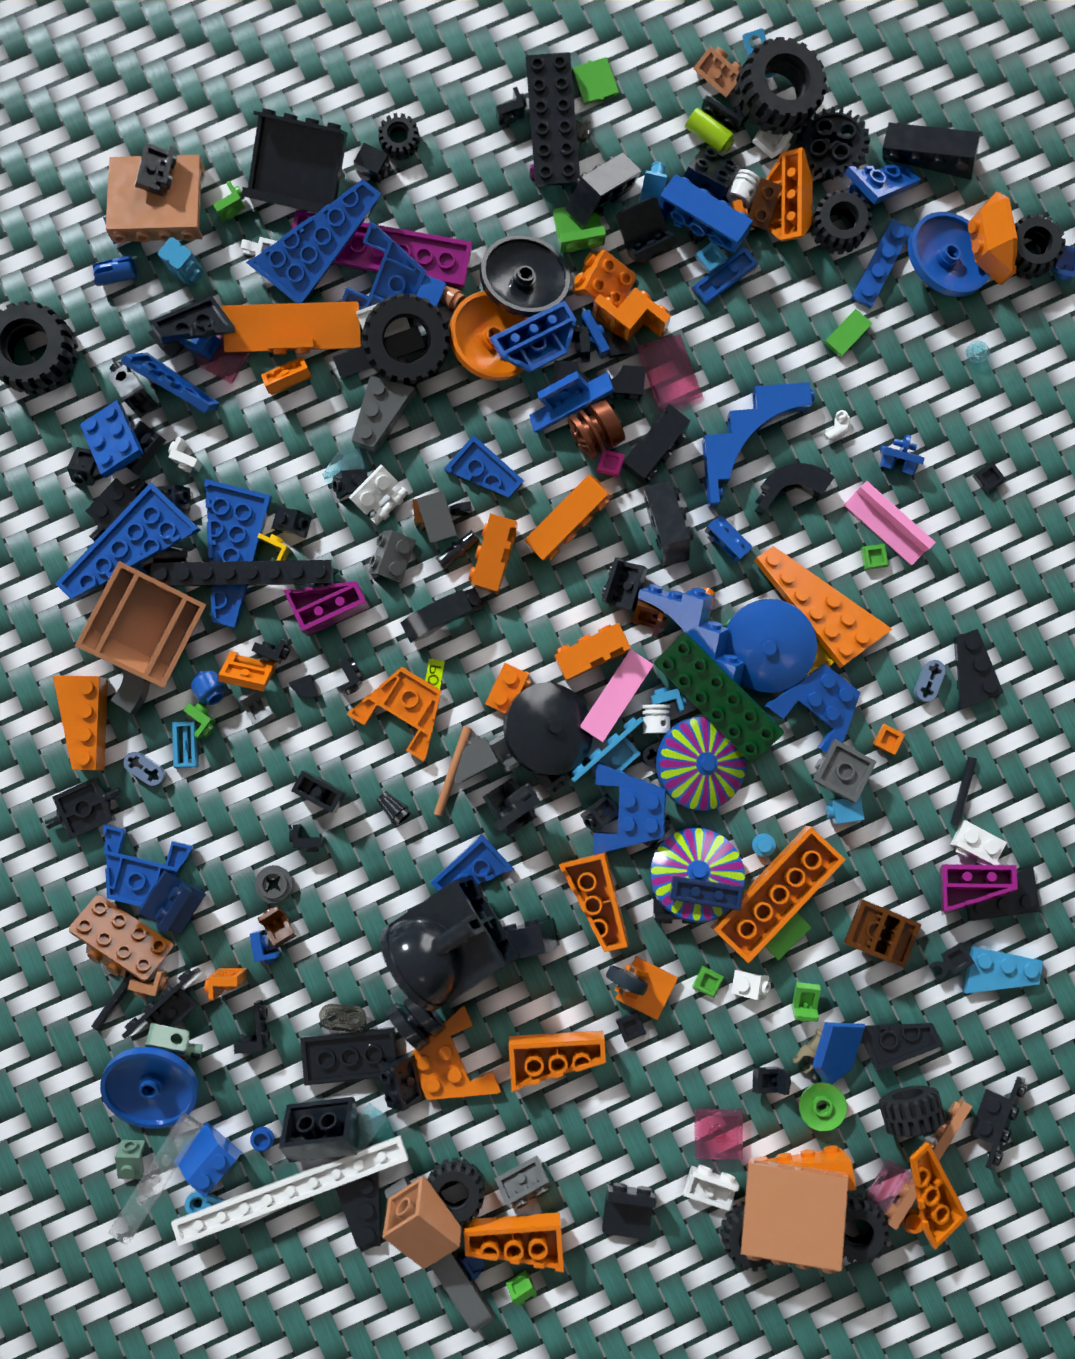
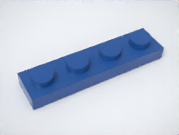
(881, 263)

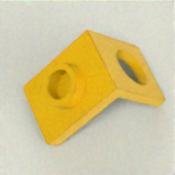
(276, 542)

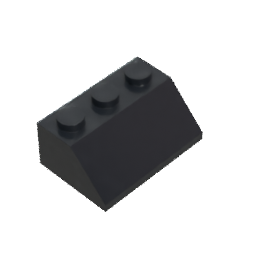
(320, 1130)

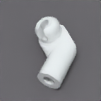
(840, 426)

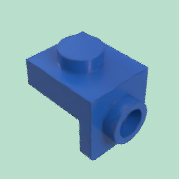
(1066, 264)

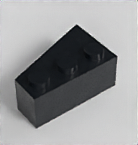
(657, 444)
(668, 522)
(533, 936)

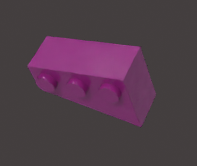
(974, 884)

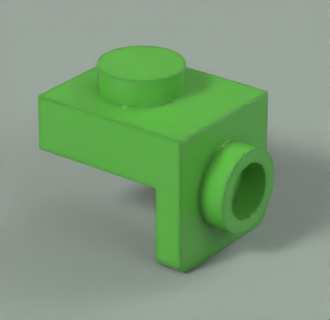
(230, 205)
(200, 714)
(806, 1002)

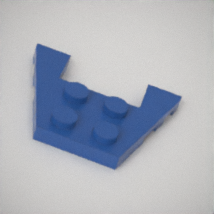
(396, 274)
(826, 697)
(640, 810)
(132, 878)

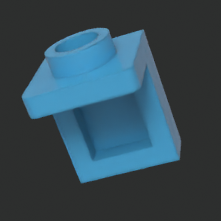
(663, 695)

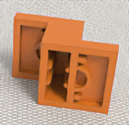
(631, 315)

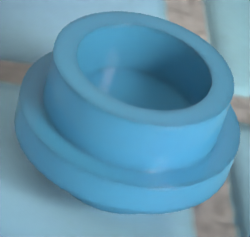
(763, 845)

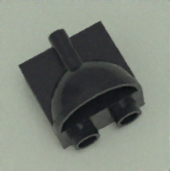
(446, 945)

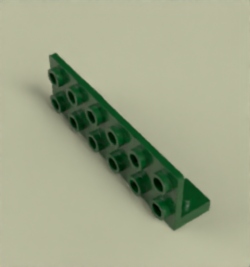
(718, 697)

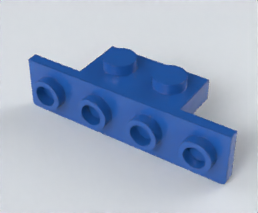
(568, 397)

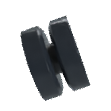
(415, 1023)

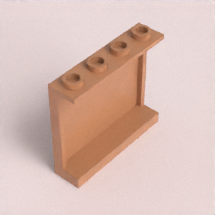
(147, 217)
(795, 1215)

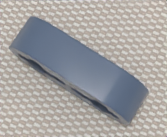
(934, 683)
(141, 772)

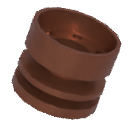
(599, 427)

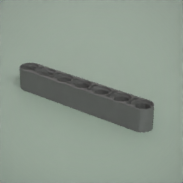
(457, 1281)

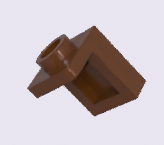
(650, 616)
(277, 926)

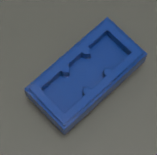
(596, 334)

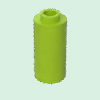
(710, 131)

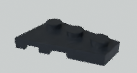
(193, 321)
(1020, 902)
(898, 1042)
(362, 1209)

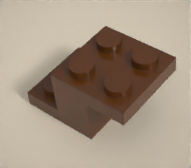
(882, 933)

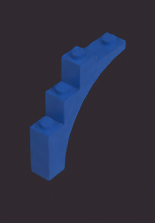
(692, 613)

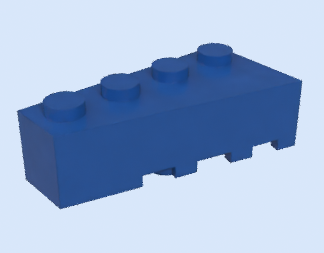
(704, 214)

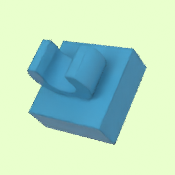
(711, 257)

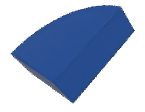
(473, 1266)

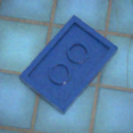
(111, 439)

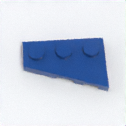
(484, 468)

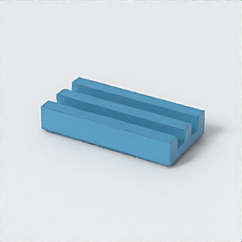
(176, 745)

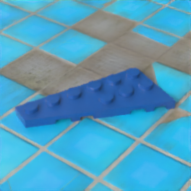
(232, 532)

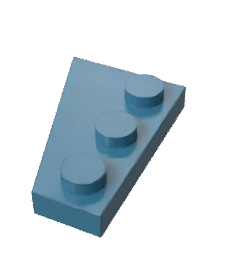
(1000, 971)

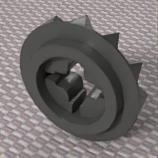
(262, 884)

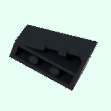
(600, 186)

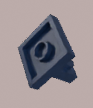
(171, 903)

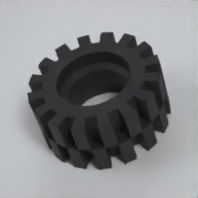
(395, 124)

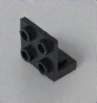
(712, 172)

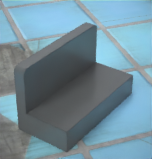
(436, 516)

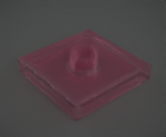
(718, 1133)

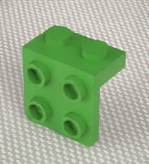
(573, 236)

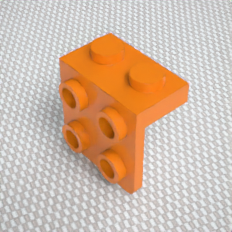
(604, 276)

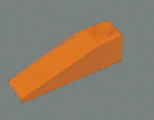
(937, 1201)

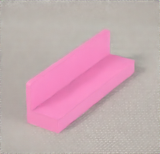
(889, 523)
(616, 695)

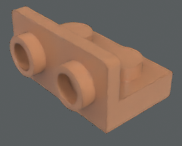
(718, 70)

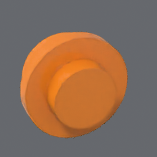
(912, 1222)

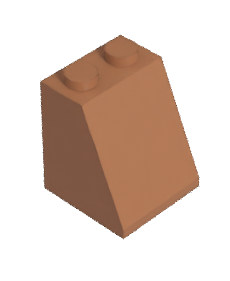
(421, 1224)

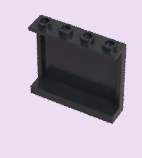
(295, 161)

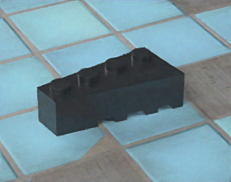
(932, 148)

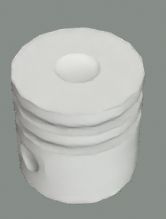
(743, 187)
(656, 719)

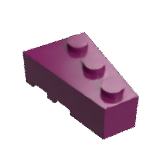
(325, 605)

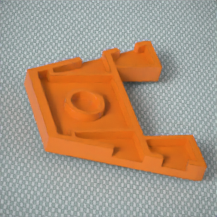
(409, 700)
(442, 1069)

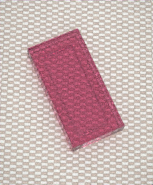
(887, 1184)

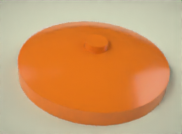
(470, 334)

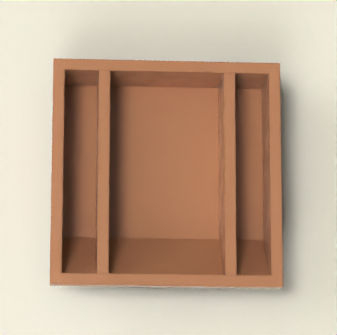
(140, 625)

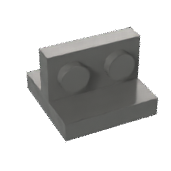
(844, 771)

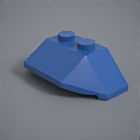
(537, 338)

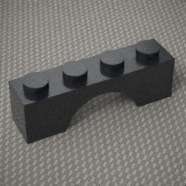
(627, 382)

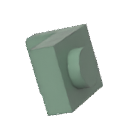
(129, 1159)

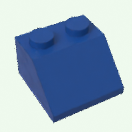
(208, 1159)

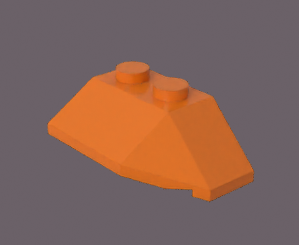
(794, 204)
(995, 238)

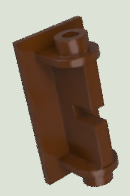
(764, 203)

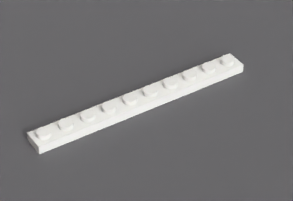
(289, 1190)

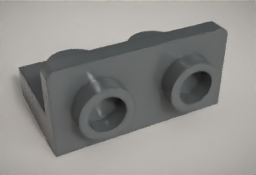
(524, 1183)

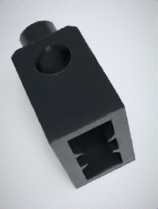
(128, 385)

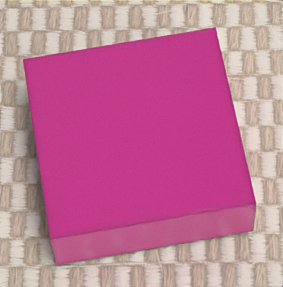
(610, 463)

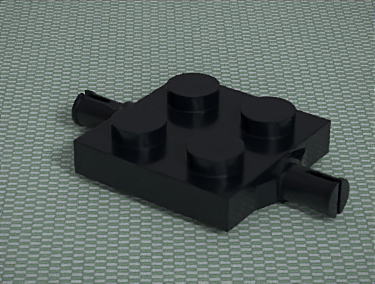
(112, 504)
(83, 808)

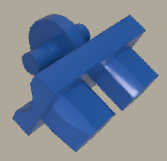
(911, 460)

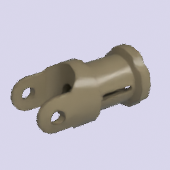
(808, 1050)

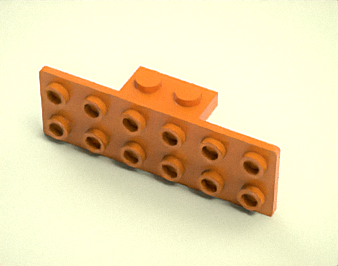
(293, 327)

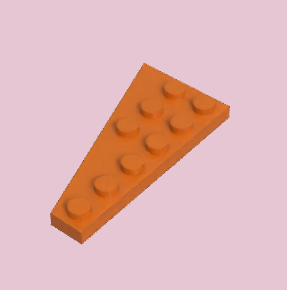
(838, 622)

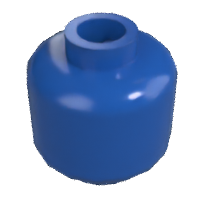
(208, 688)

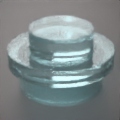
(977, 352)

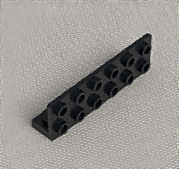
(552, 120)

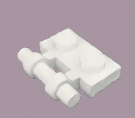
(373, 490)

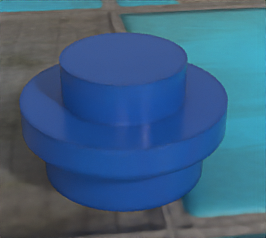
(262, 1139)

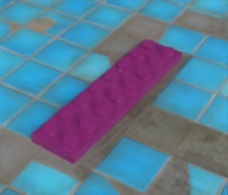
(440, 256)

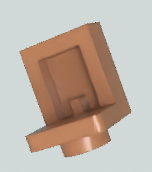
(146, 988)

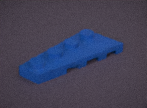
(170, 380)

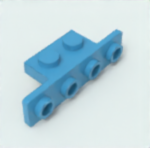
(616, 755)

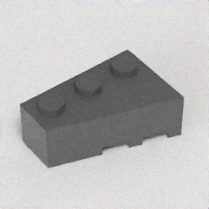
(380, 411)

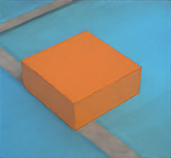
(888, 739)

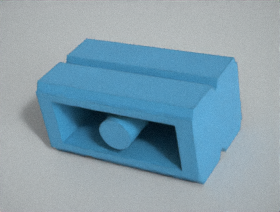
(180, 261)

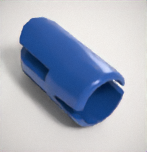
(114, 271)

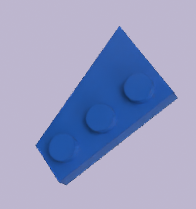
(883, 183)
(478, 860)

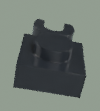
(955, 958)

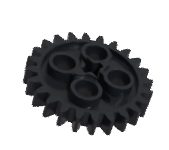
(837, 124)

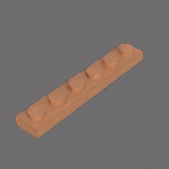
(958, 1112)

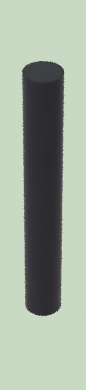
(963, 791)
(112, 1003)

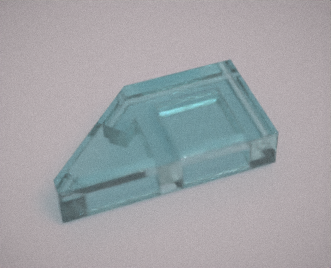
(344, 460)

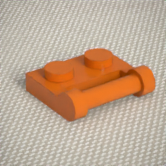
(246, 671)

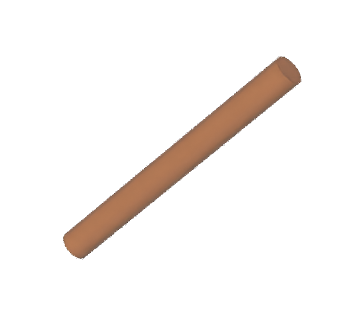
(449, 781)

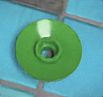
(830, 1115)

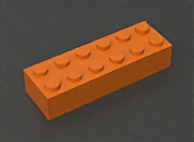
(778, 893)

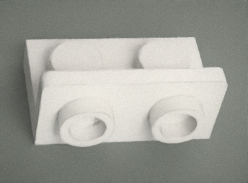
(978, 843)

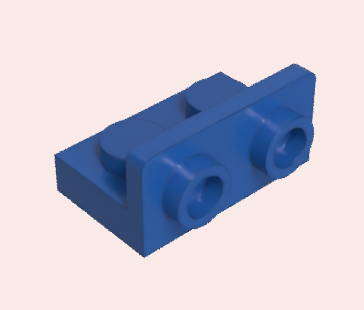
(728, 538)

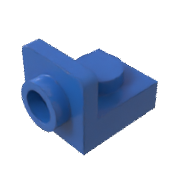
(259, 945)

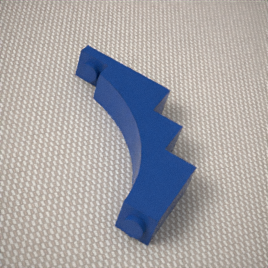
(722, 449)

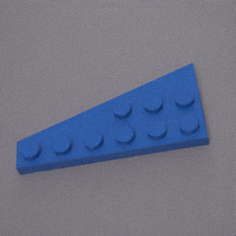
(310, 249)
(138, 534)

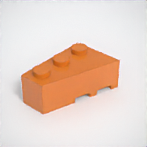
(493, 553)
(592, 651)

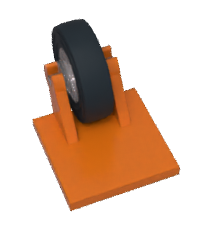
(642, 986)

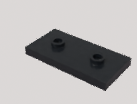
(347, 1055)

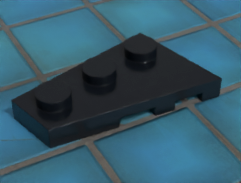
(975, 671)

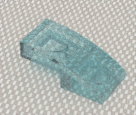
(369, 1123)

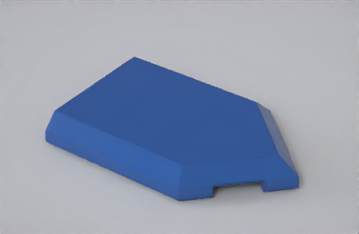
(837, 1050)

